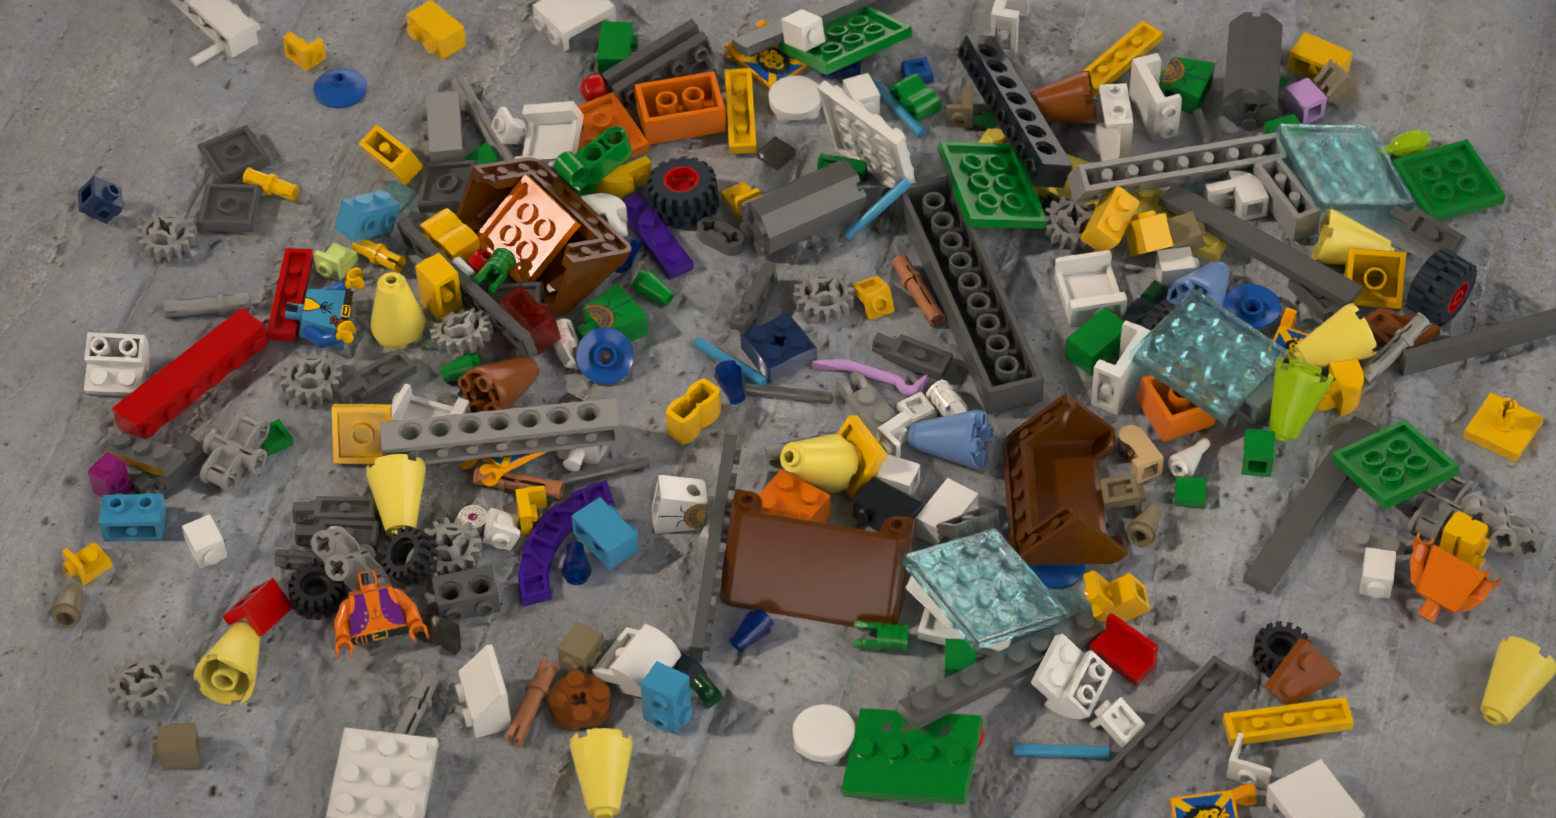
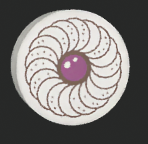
(475, 515)

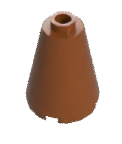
(1068, 100)

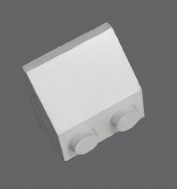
(484, 694)

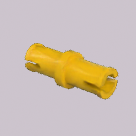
(271, 184)
(379, 255)

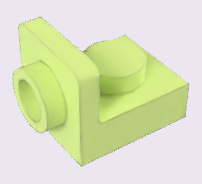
(335, 261)

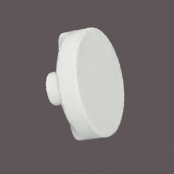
(795, 98)
(823, 733)

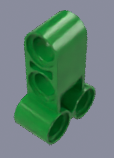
(594, 161)

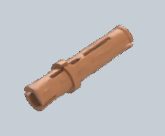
(913, 282)
(518, 481)
(536, 692)

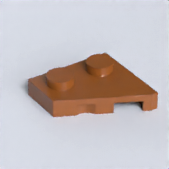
(1386, 322)
(1301, 674)

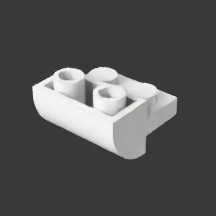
(115, 363)
(634, 656)
(1070, 678)

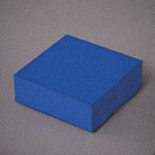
(920, 67)

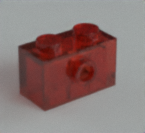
(533, 317)

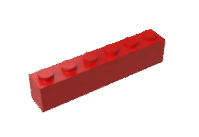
(191, 375)

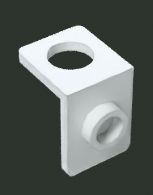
(1245, 771)

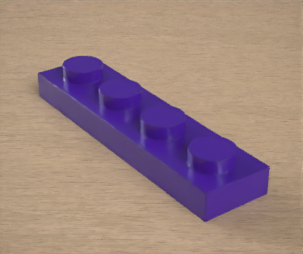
(656, 237)

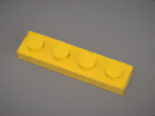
(1119, 57)
(740, 111)
(1288, 721)

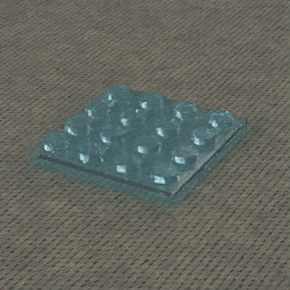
(1344, 167)
(1208, 355)
(984, 588)

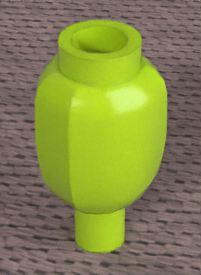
(1408, 143)

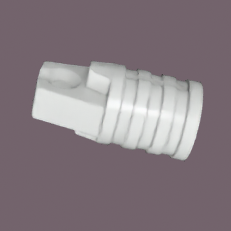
(567, 345)
(945, 399)

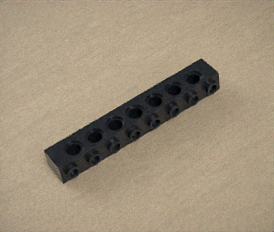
(1015, 111)

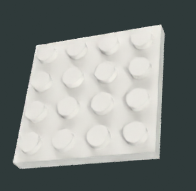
(865, 137)

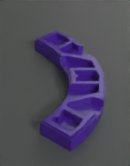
(546, 539)

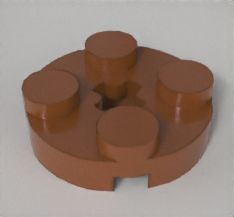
(577, 686)

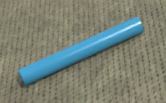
(900, 111)
(877, 208)
(721, 356)
(1063, 751)

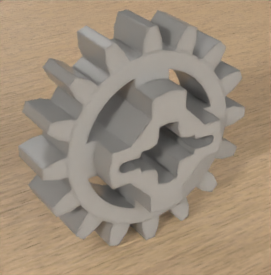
(1067, 222)
(166, 235)
(824, 296)
(461, 332)
(311, 378)
(456, 545)
(142, 684)

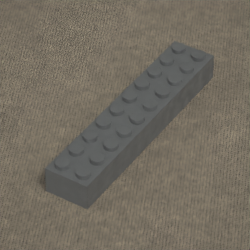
(971, 297)

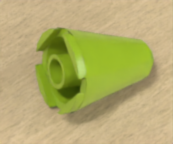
(1295, 396)

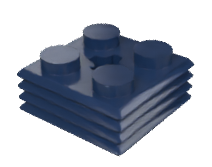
(778, 347)

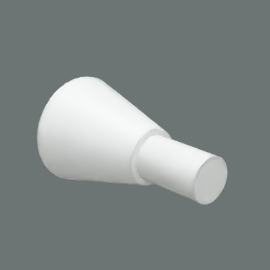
(1186, 461)

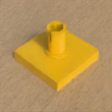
(1503, 427)
(357, 432)
(868, 450)

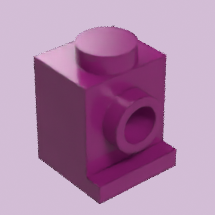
(110, 476)

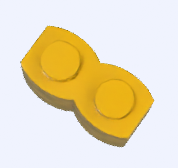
(450, 235)
(693, 411)

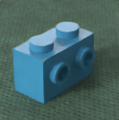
(367, 215)
(133, 517)
(605, 533)
(666, 698)

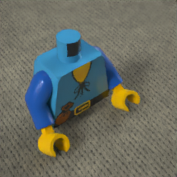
(327, 312)

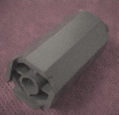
(1252, 70)
(802, 207)

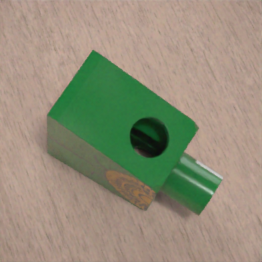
(1189, 79)
(614, 310)

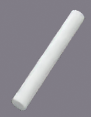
(211, 51)

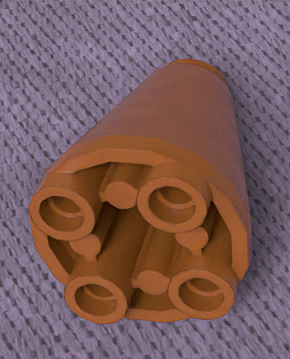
(498, 383)

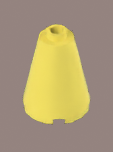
(1341, 233)
(396, 313)
(1337, 340)
(821, 461)
(397, 490)
(230, 666)
(1515, 679)
(602, 769)

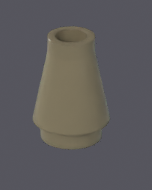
(1144, 527)
(68, 608)

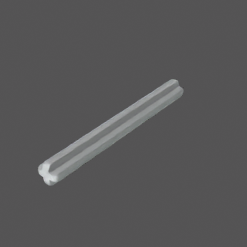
(479, 117)

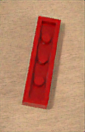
(291, 287)

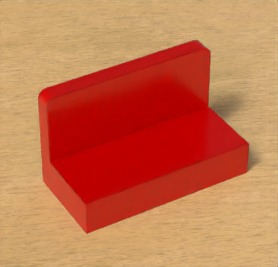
(261, 606)
(1125, 650)

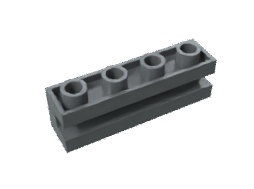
(659, 61)

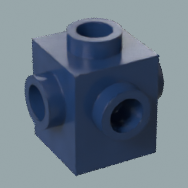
(100, 199)

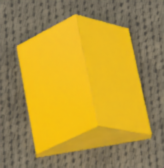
(1379, 274)

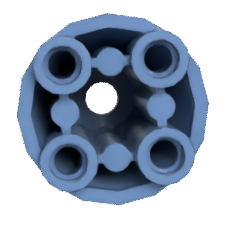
(1209, 280)
(955, 438)

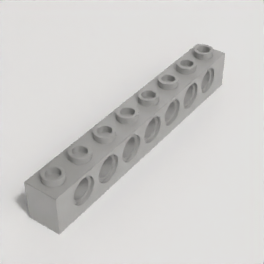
(1173, 166)
(504, 432)

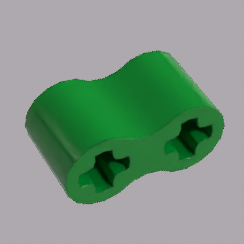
(916, 97)

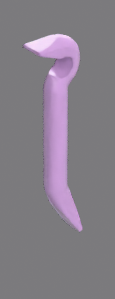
(873, 373)

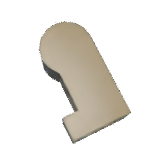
(1141, 452)

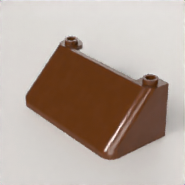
(586, 257)
(1056, 488)
(814, 566)

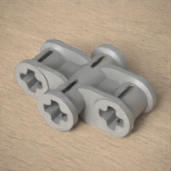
(234, 451)
(1437, 507)
(1505, 529)
(345, 555)

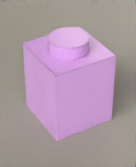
(1305, 101)

